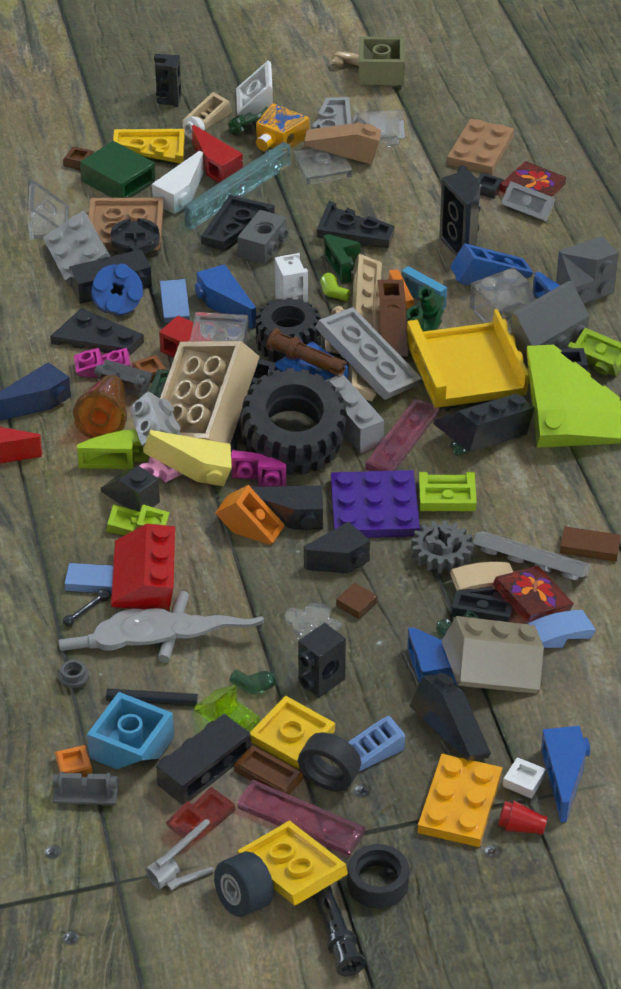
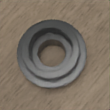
(73, 674)

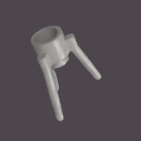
(164, 870)

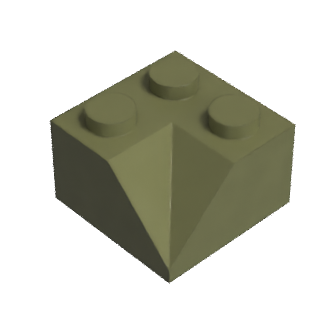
(381, 61)

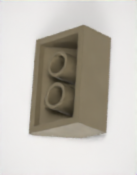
(494, 654)

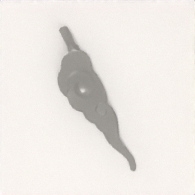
(151, 627)

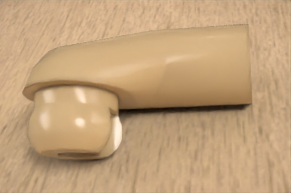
(345, 57)

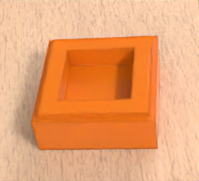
(74, 761)

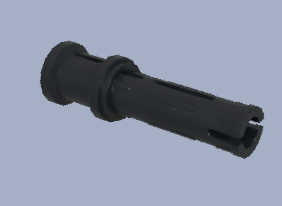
(343, 952)

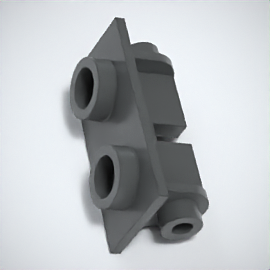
(134, 379)
(93, 789)

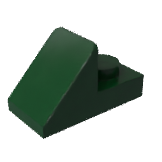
(341, 255)

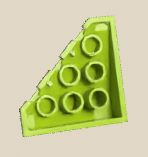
(570, 403)

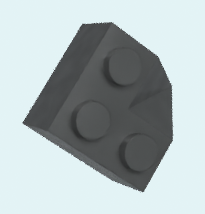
(589, 267)

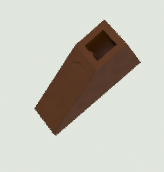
(391, 314)

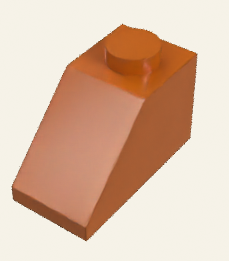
(249, 516)

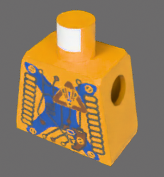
(280, 126)

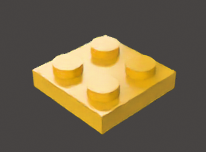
(287, 729)

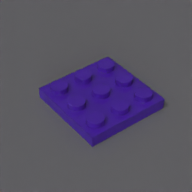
(376, 502)

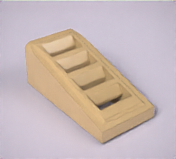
(215, 105)

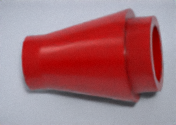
(519, 818)

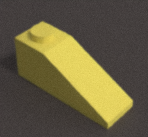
(193, 457)

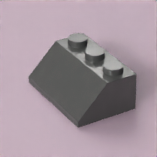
(550, 320)

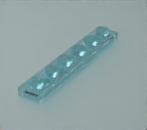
(237, 184)

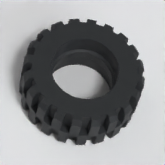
(297, 393)

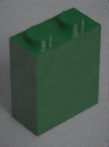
(117, 171)

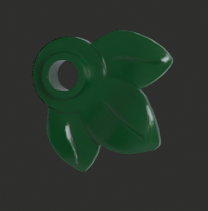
(239, 122)

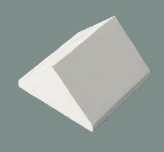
(255, 91)

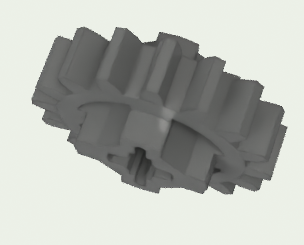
(441, 546)

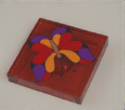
(535, 178)
(532, 593)

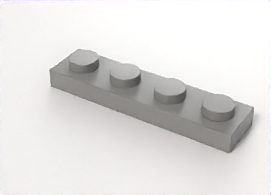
(519, 552)

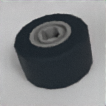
(243, 884)

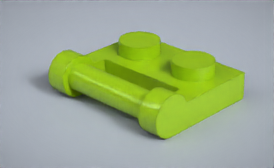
(447, 492)

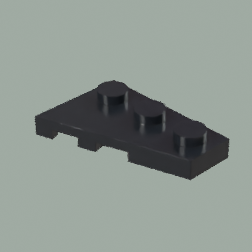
(232, 220)
(353, 227)
(95, 331)

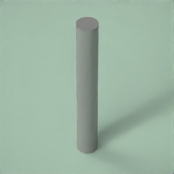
(167, 646)

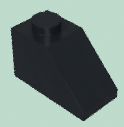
(133, 489)
(338, 551)

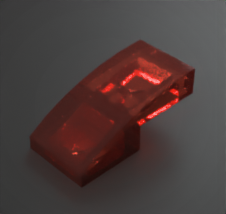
(209, 806)

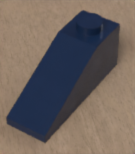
(35, 392)

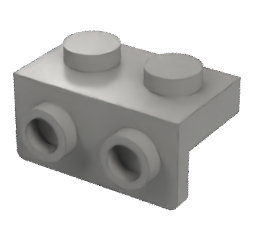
(153, 414)

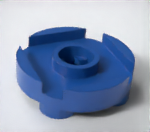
(113, 303)

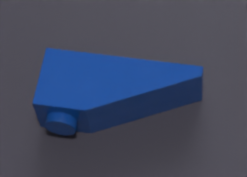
(478, 263)
(224, 294)
(564, 761)

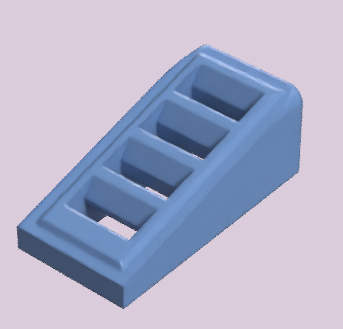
(387, 734)

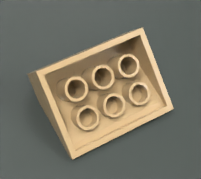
(209, 387)

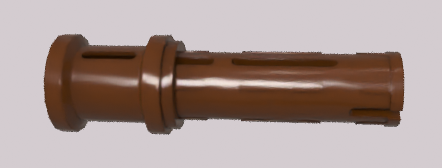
(295, 348)

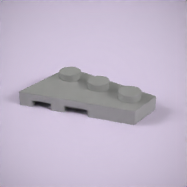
(334, 112)

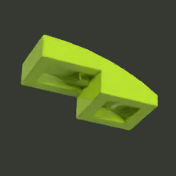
(126, 520)

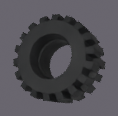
(292, 318)

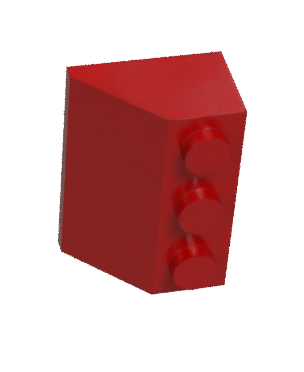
(144, 568)

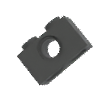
(262, 237)

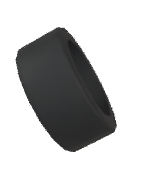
(336, 750)
(374, 895)

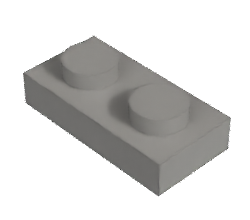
(528, 201)

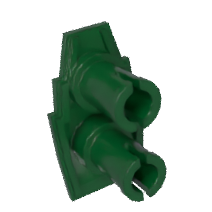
(427, 310)

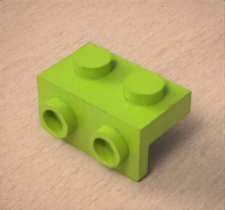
(600, 352)

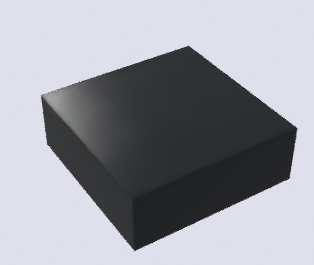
(490, 185)

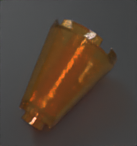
(101, 408)

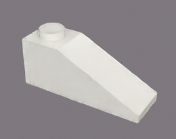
(180, 183)

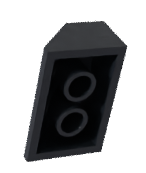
(459, 210)
(488, 422)

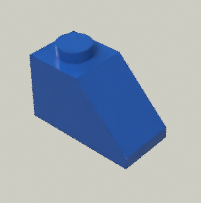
(427, 654)

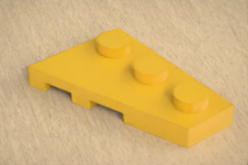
(153, 143)

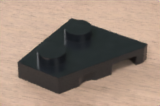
(483, 603)

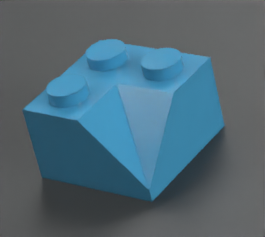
(130, 732)

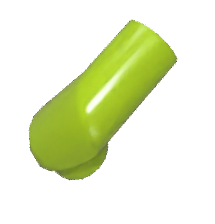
(331, 288)

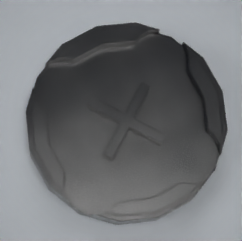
(135, 235)

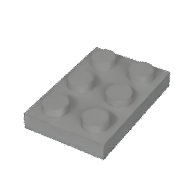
(75, 244)

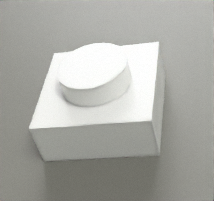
(524, 777)

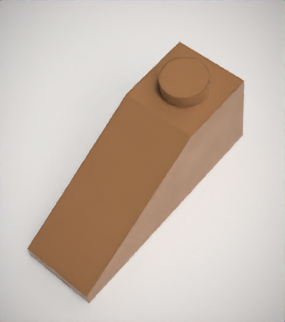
(349, 140)

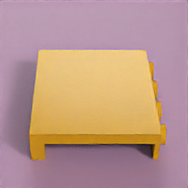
(468, 362)

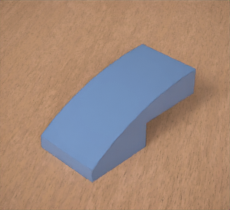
(174, 299)
(559, 627)

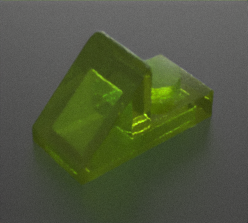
(225, 702)

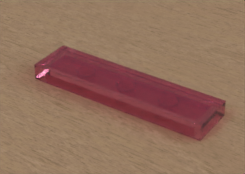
(402, 437)
(316, 822)

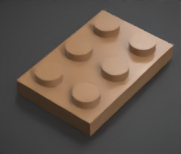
(481, 146)

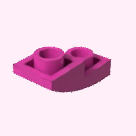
(88, 360)
(257, 466)

